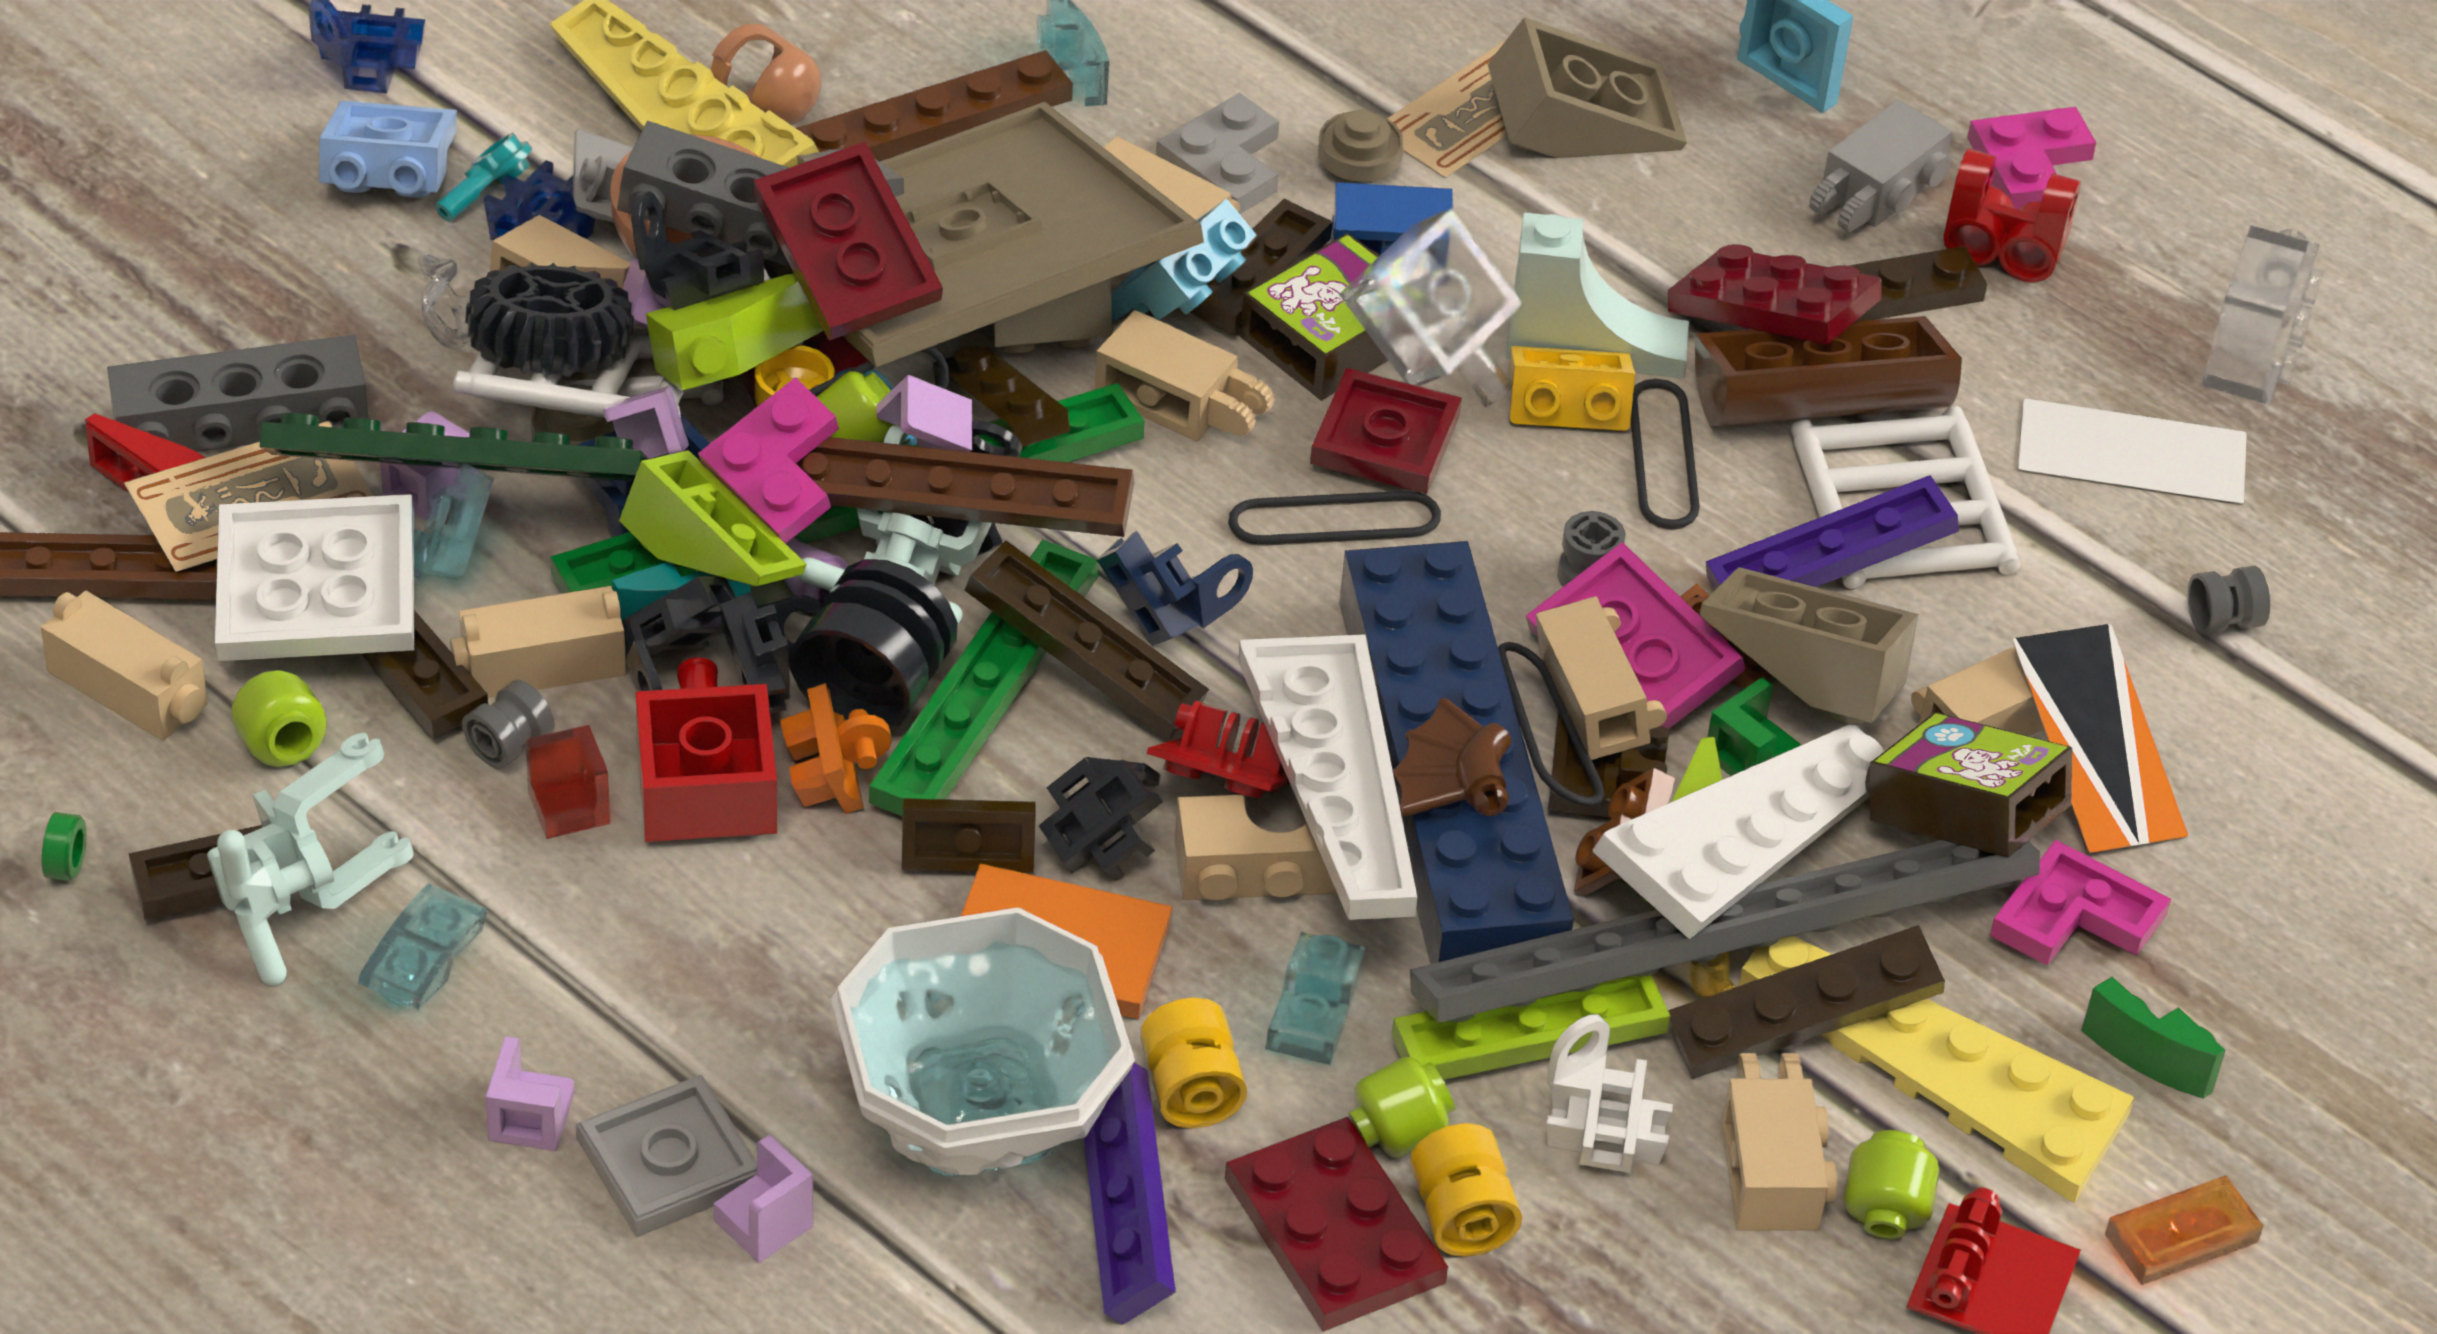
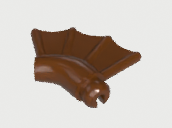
(1453, 762)

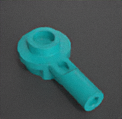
(497, 161)

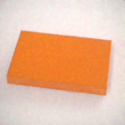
(1122, 927)

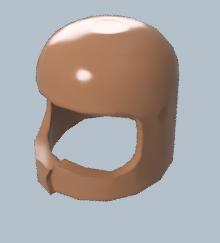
(786, 85)

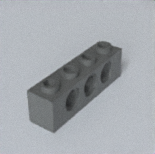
(700, 187)
(228, 394)

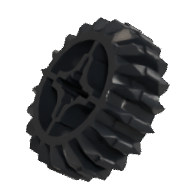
(549, 319)

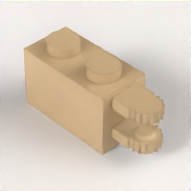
(1180, 379)
(1776, 1148)

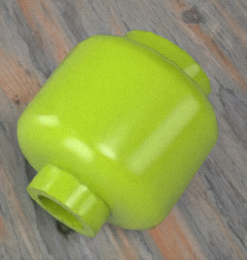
(854, 404)
(279, 718)
(1401, 1106)
(1891, 1183)

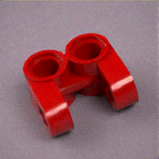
(1990, 228)

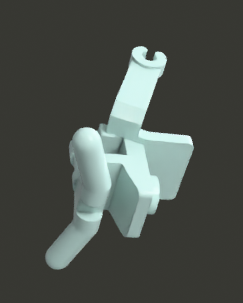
(907, 543)
(285, 857)

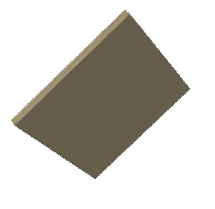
(1017, 222)

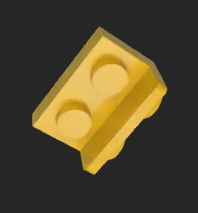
(1571, 388)

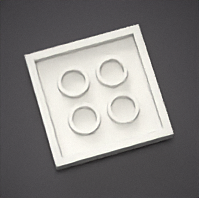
(315, 577)

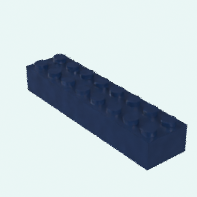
(1428, 640)

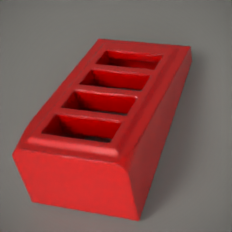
(138, 451)

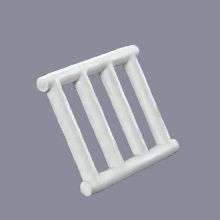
(544, 393)
(1966, 467)

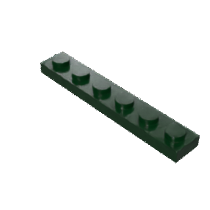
(428, 446)

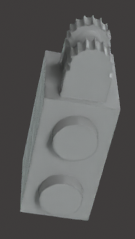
(1883, 166)

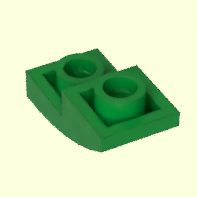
(2163, 1048)

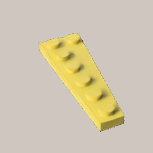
(664, 87)
(2033, 1106)

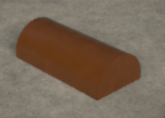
(1860, 372)

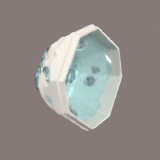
(982, 1039)

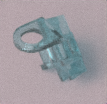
(446, 548)

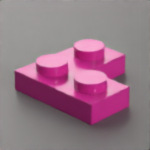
(2029, 147)
(761, 455)
(2076, 893)

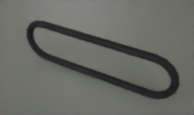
(1689, 455)
(1335, 535)

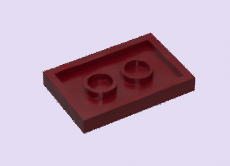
(847, 240)
(1775, 294)
(1335, 1223)

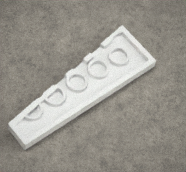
(1334, 749)
(1733, 835)

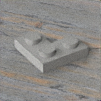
(1220, 149)

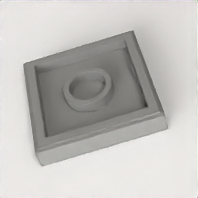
(667, 1154)

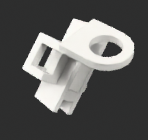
(1602, 1130)

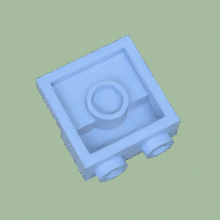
(386, 148)

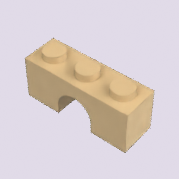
(1231, 857)

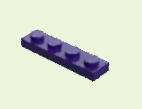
(1847, 538)
(1129, 1202)

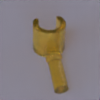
(1711, 979)

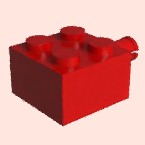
(705, 758)

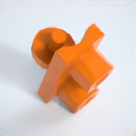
(840, 746)

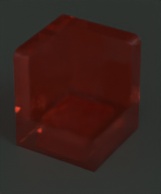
(567, 781)

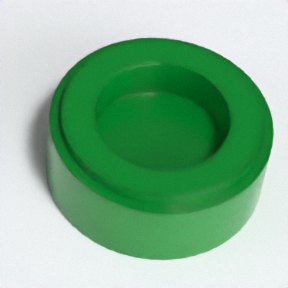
(63, 846)

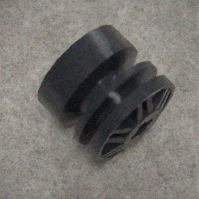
(875, 640)

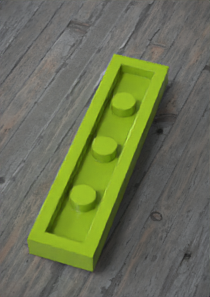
(1529, 1032)

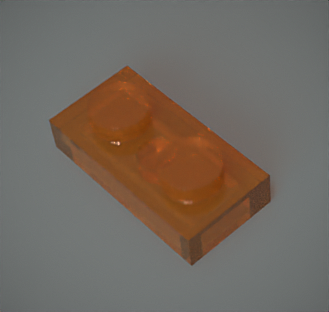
(2183, 1230)

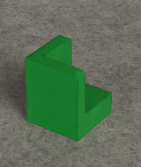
(1745, 733)

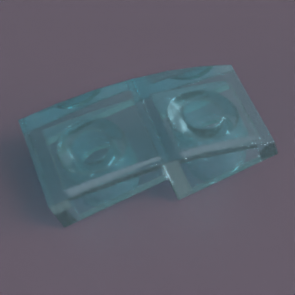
(1076, 49)
(421, 946)
(1315, 997)

